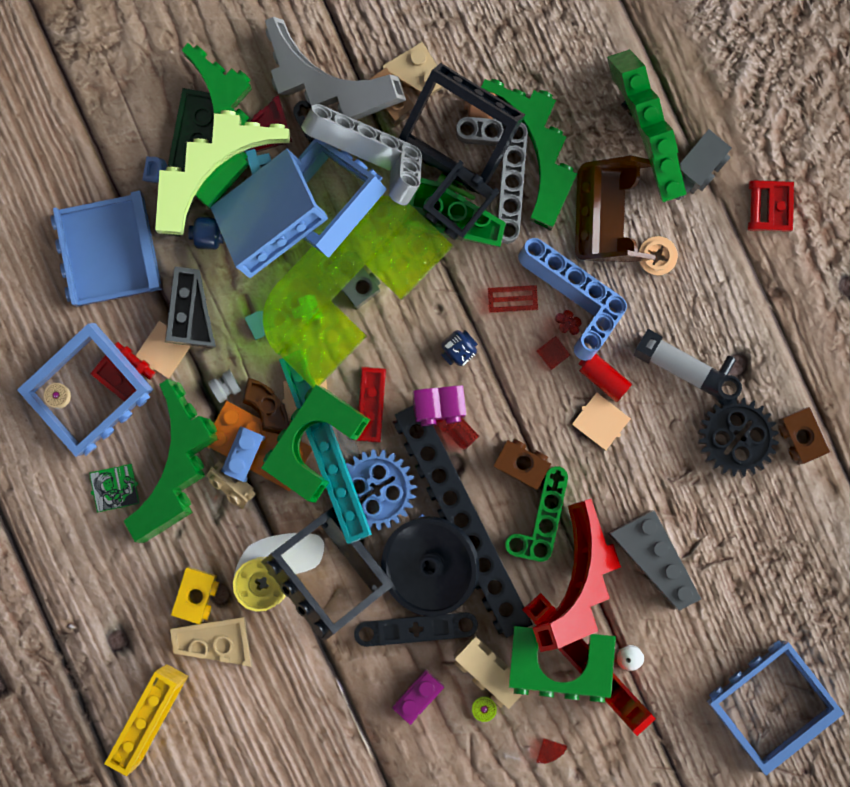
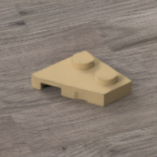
(413, 67)

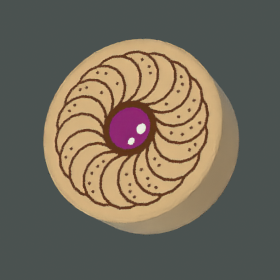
(57, 395)

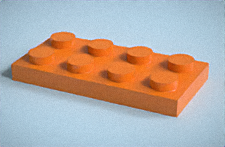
(227, 427)

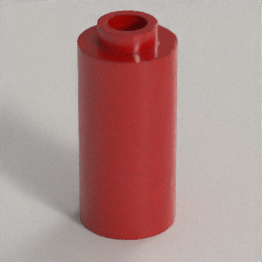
(605, 377)

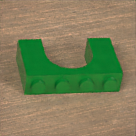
(285, 459)
(593, 682)

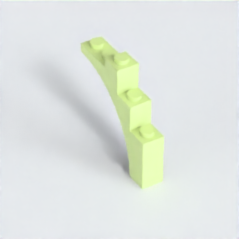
(229, 138)

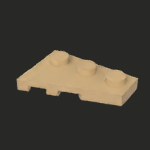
(214, 640)

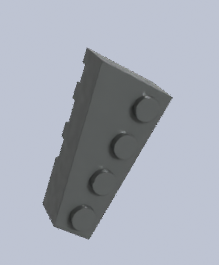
(656, 557)

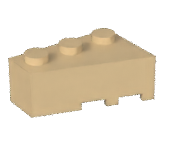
(488, 670)

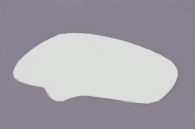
(300, 557)

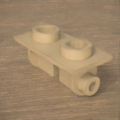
(235, 492)

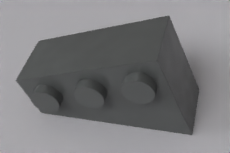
(188, 312)

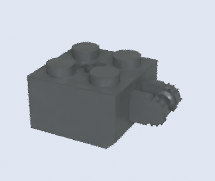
(706, 156)

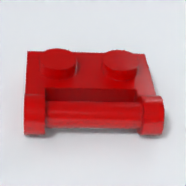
(779, 206)

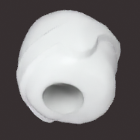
(634, 654)

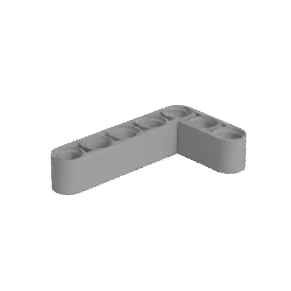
(371, 145)
(508, 169)

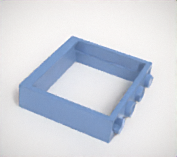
(358, 205)
(53, 365)
(803, 735)

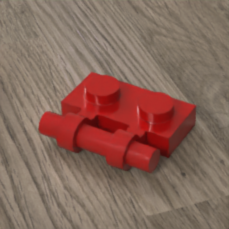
(114, 380)

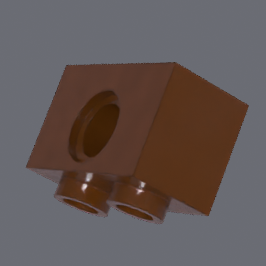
(815, 444)
(507, 463)

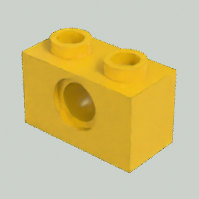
(184, 606)

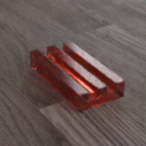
(534, 298)

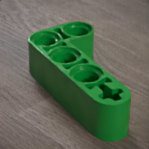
(543, 513)

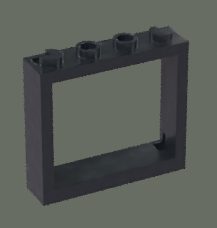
(475, 96)
(305, 603)

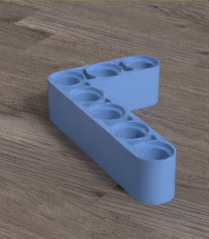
(576, 292)

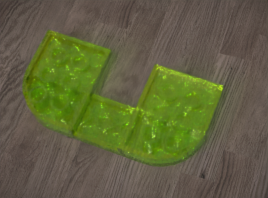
(299, 310)

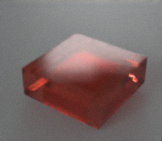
(553, 353)

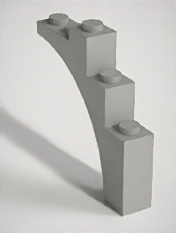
(297, 73)

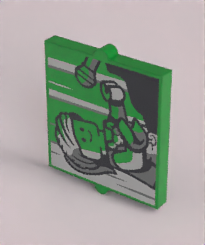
(114, 488)

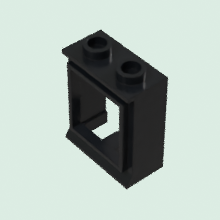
(475, 182)

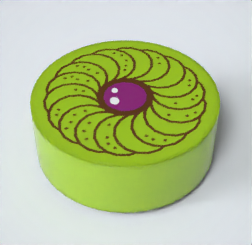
(484, 709)

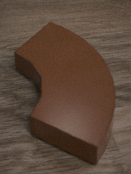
(267, 405)

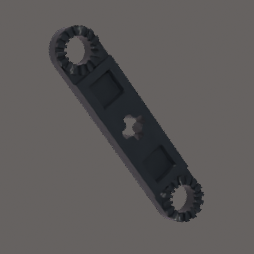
(397, 630)

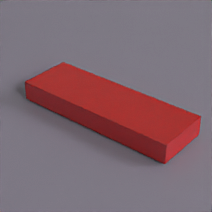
(372, 402)

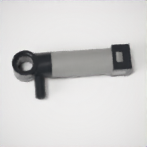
(688, 368)

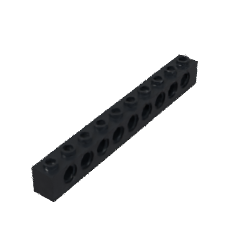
(497, 571)

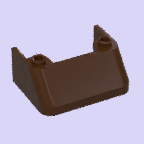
(602, 210)

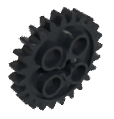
(755, 451)

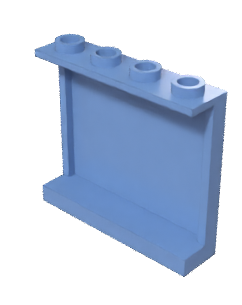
(267, 214)
(106, 250)

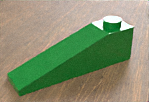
(459, 210)

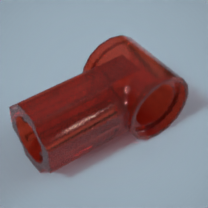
(460, 432)

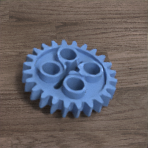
(388, 508)

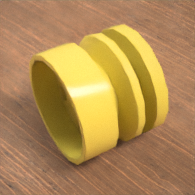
(248, 590)

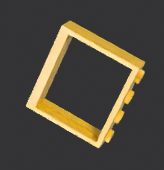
(146, 720)

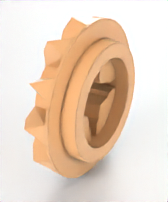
(669, 253)

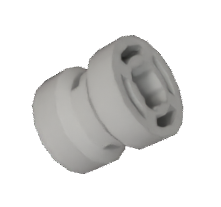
(224, 386)

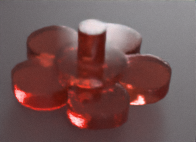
(568, 323)

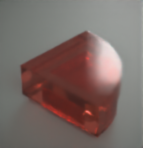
(550, 751)

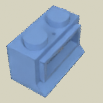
(242, 454)

